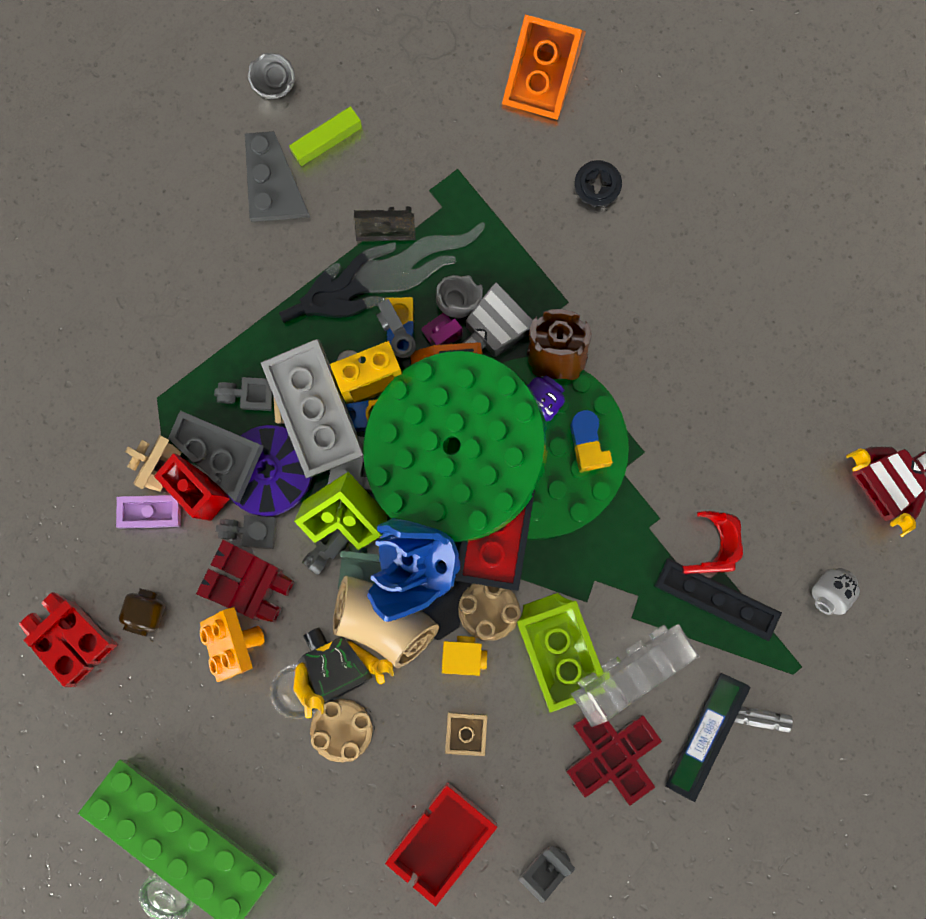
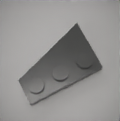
(270, 181)
(218, 452)

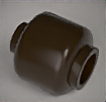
(141, 612)

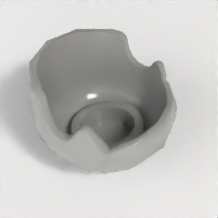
(271, 75)
(458, 296)

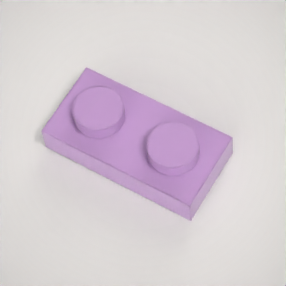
(147, 512)

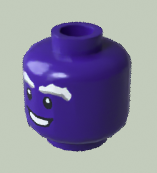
(548, 395)

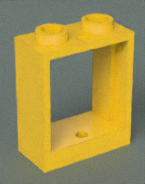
(368, 379)

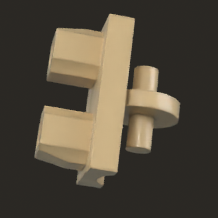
(161, 450)

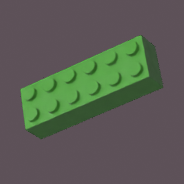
(176, 843)

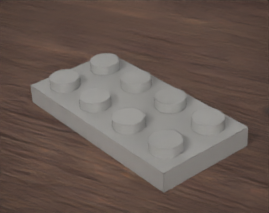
(312, 408)

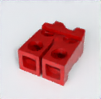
(66, 640)

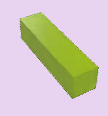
(325, 136)

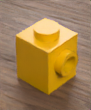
(463, 656)

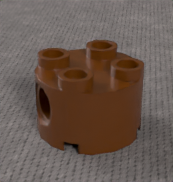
(558, 344)

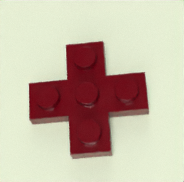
(614, 758)

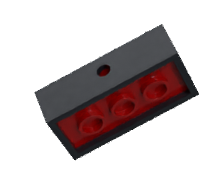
(497, 557)

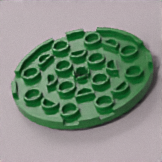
(498, 454)
(563, 495)

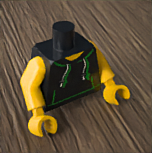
(333, 670)

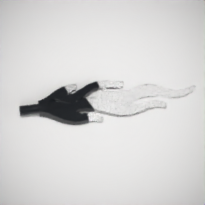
(363, 276)

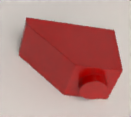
(191, 488)

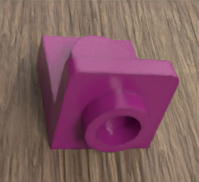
(442, 330)

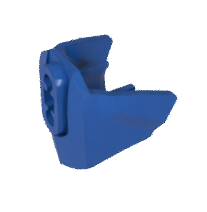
(411, 568)

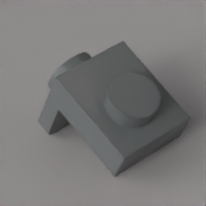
(546, 872)

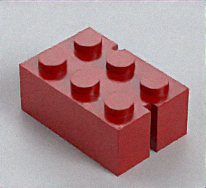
(441, 843)

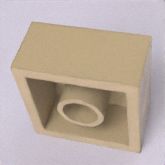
(466, 734)

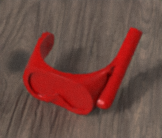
(730, 548)

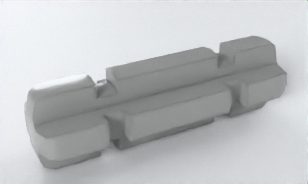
(764, 719)

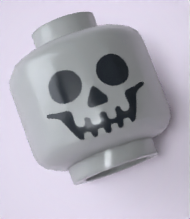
(836, 591)

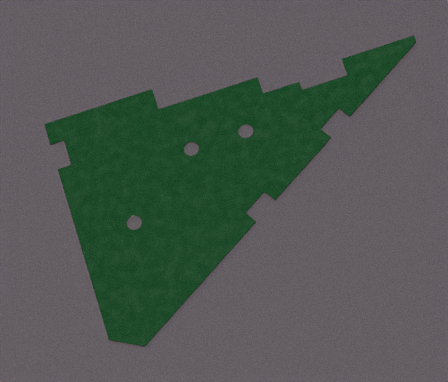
(610, 549)

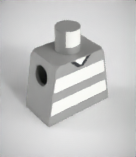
(497, 322)

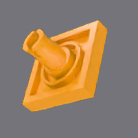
(228, 644)

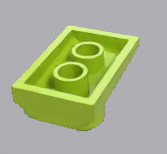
(558, 647)

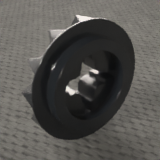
(588, 174)

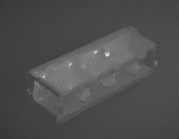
(634, 675)

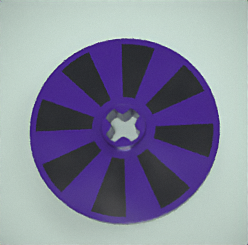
(286, 483)

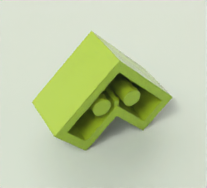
(342, 507)

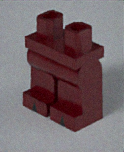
(255, 587)

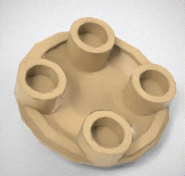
(488, 611)
(341, 731)

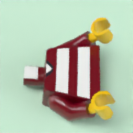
(892, 483)

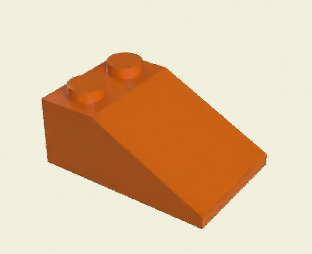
(543, 66)

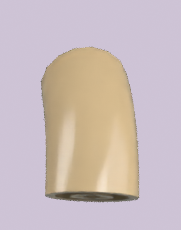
(394, 640)

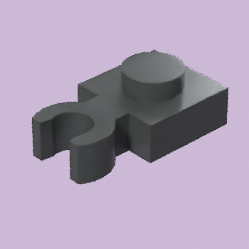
(326, 547)

